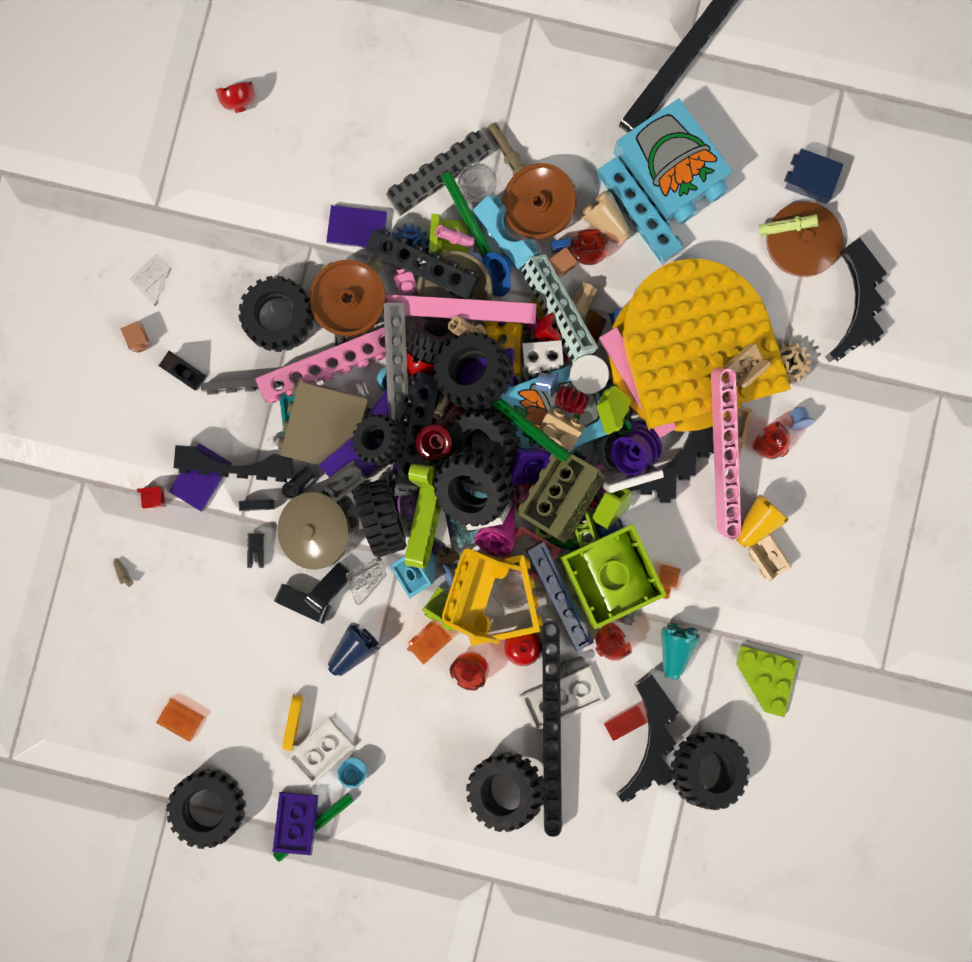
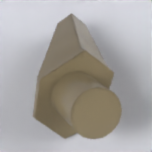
(122, 573)

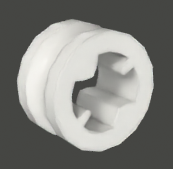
(362, 389)

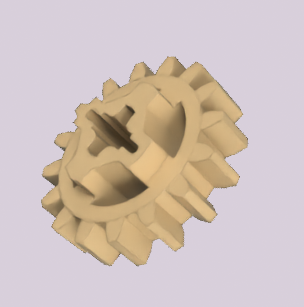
(797, 364)

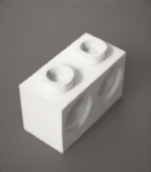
(542, 351)

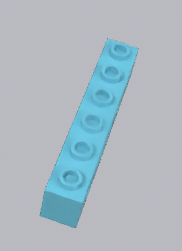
(616, 168)

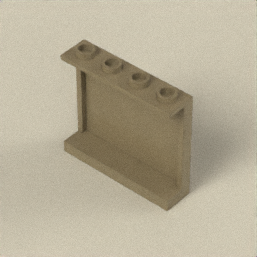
(319, 421)

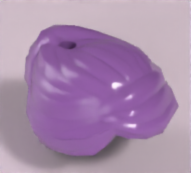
(407, 504)

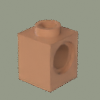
(563, 262)
(136, 337)

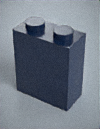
(813, 175)

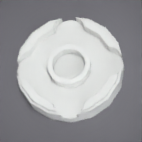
(589, 374)

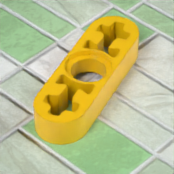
(292, 722)

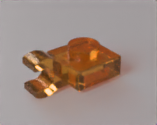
(669, 578)

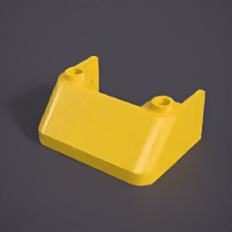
(471, 593)

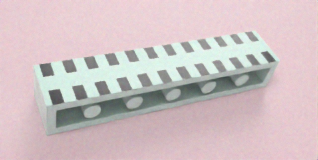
(555, 299)

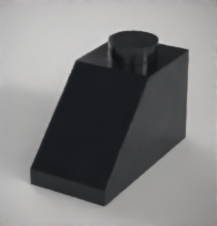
(182, 370)

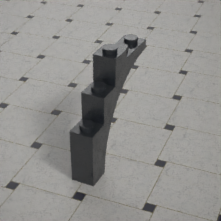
(866, 275)
(682, 466)
(659, 741)

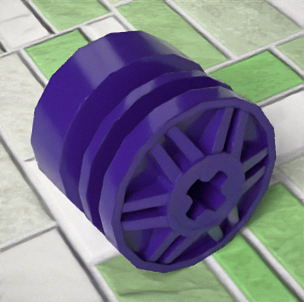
(636, 450)

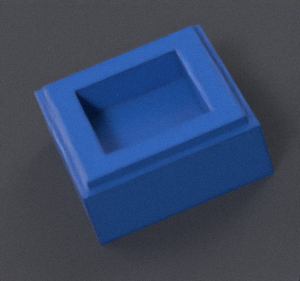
(558, 245)

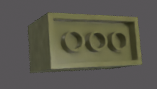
(562, 494)

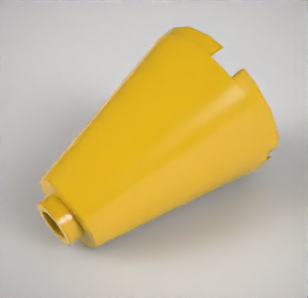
(760, 522)

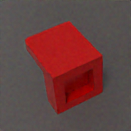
(545, 331)
(152, 497)

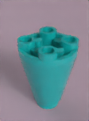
(677, 648)

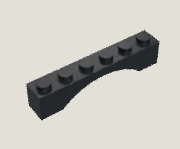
(191, 458)

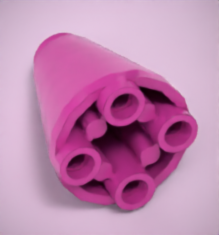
(498, 539)

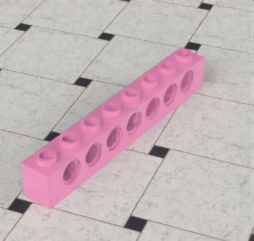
(320, 360)

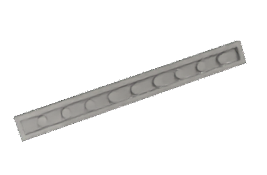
(396, 367)

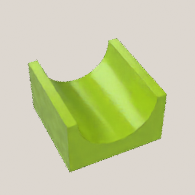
(612, 576)

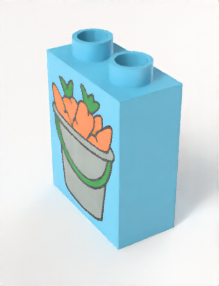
(674, 162)
(535, 405)

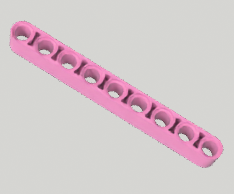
(466, 309)
(721, 445)

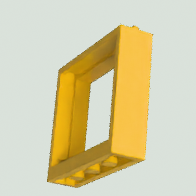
(532, 602)

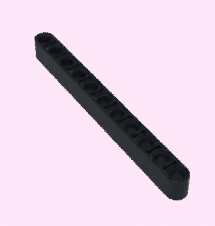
(676, 64)
(551, 737)

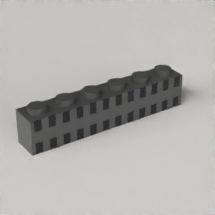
(428, 179)

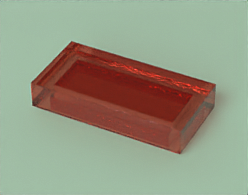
(625, 723)

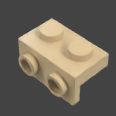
(747, 365)
(562, 428)
(769, 558)

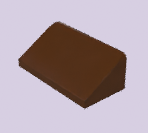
(595, 324)

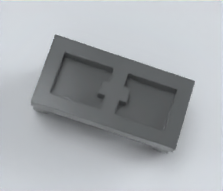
(344, 481)

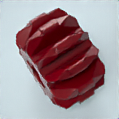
(571, 400)

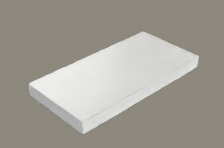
(578, 693)

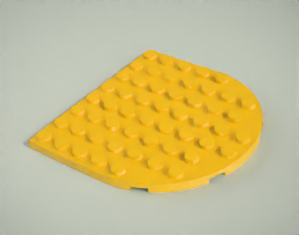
(685, 326)

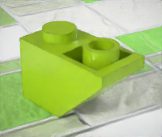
(612, 409)
(612, 507)

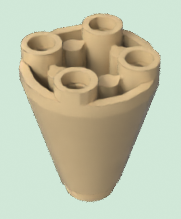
(607, 217)

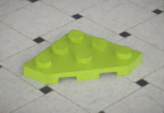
(768, 678)

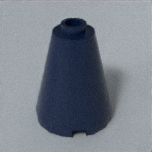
(352, 650)

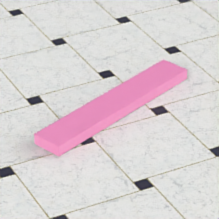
(615, 348)

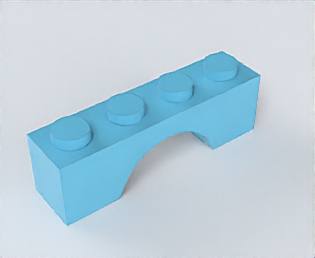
(491, 214)

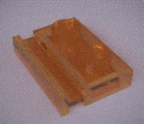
(180, 719)

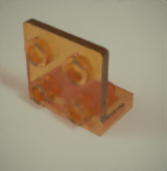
(429, 642)

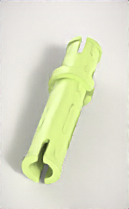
(788, 225)

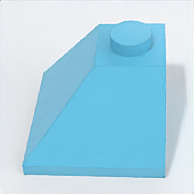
(413, 578)

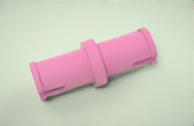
(454, 236)

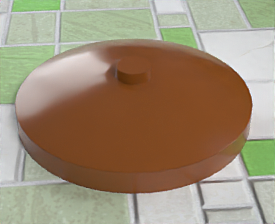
(539, 201)
(809, 250)
(347, 298)

